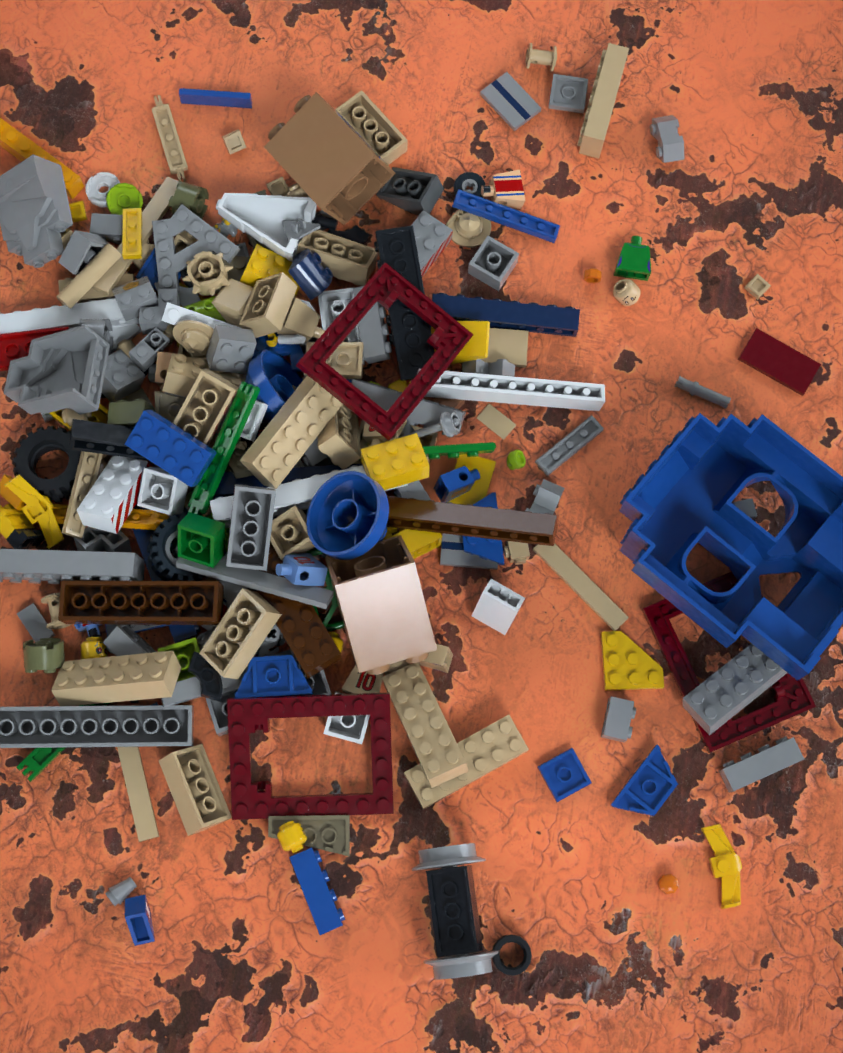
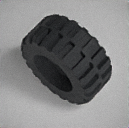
(31, 451)

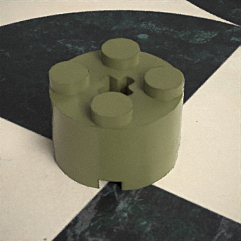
(191, 197)
(43, 655)

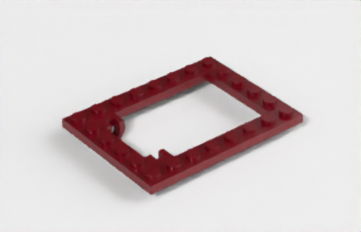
(385, 289)
(791, 695)
(253, 714)

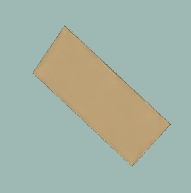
(496, 421)

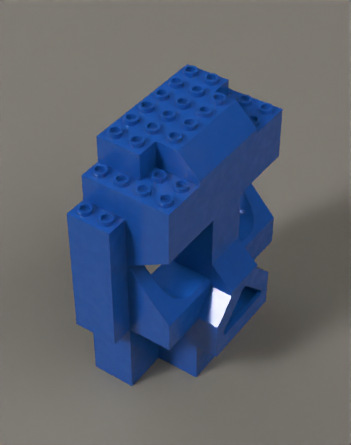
(689, 501)

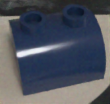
(310, 274)

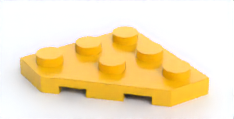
(628, 665)

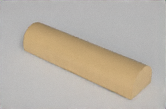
(89, 276)

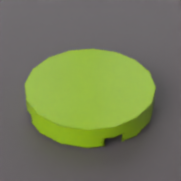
(123, 197)

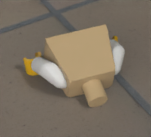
(298, 326)

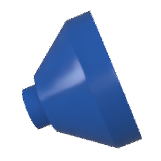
(274, 379)
(348, 515)

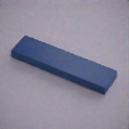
(215, 98)

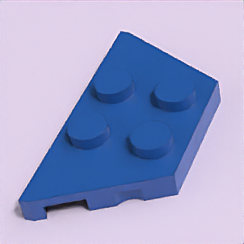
(483, 547)
(273, 678)
(648, 786)

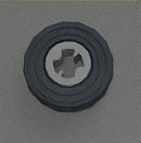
(471, 180)

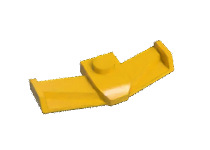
(38, 509)
(724, 865)

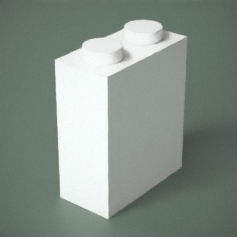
(498, 606)

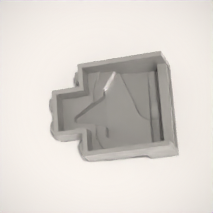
(34, 210)
(60, 372)

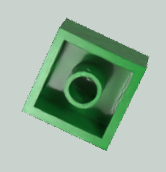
(201, 539)

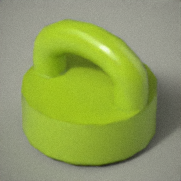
(516, 460)

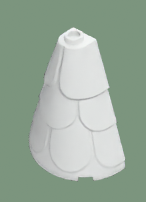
(264, 216)

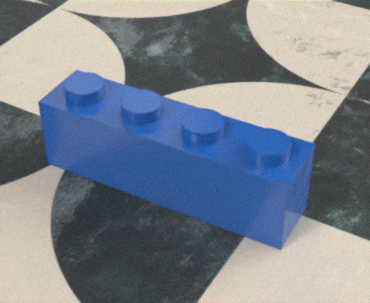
(316, 891)

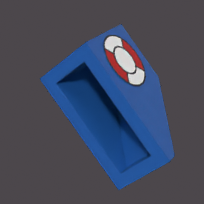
(139, 920)

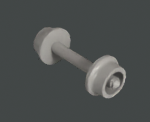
(448, 423)

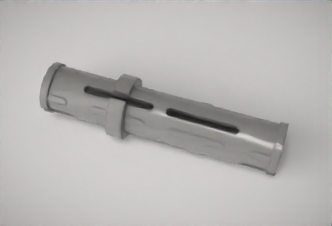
(703, 392)

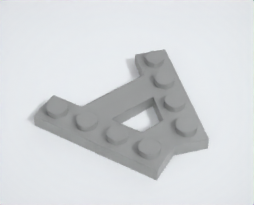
(169, 261)

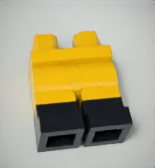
(18, 529)

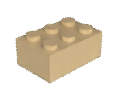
(268, 305)

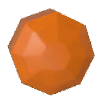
(592, 275)
(668, 884)

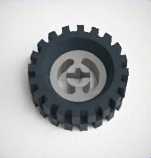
(161, 555)

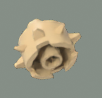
(207, 273)

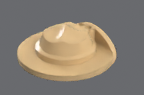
(469, 229)
(193, 336)

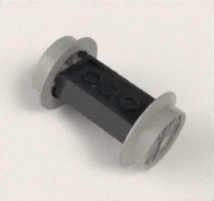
(454, 912)

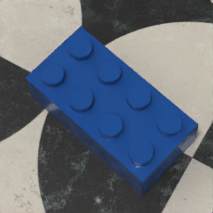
(170, 448)

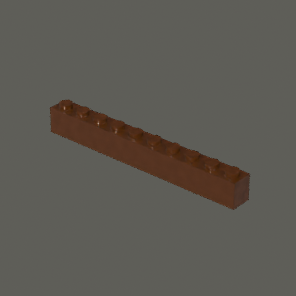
(472, 521)

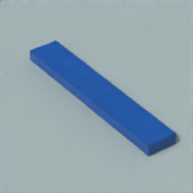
(506, 216)

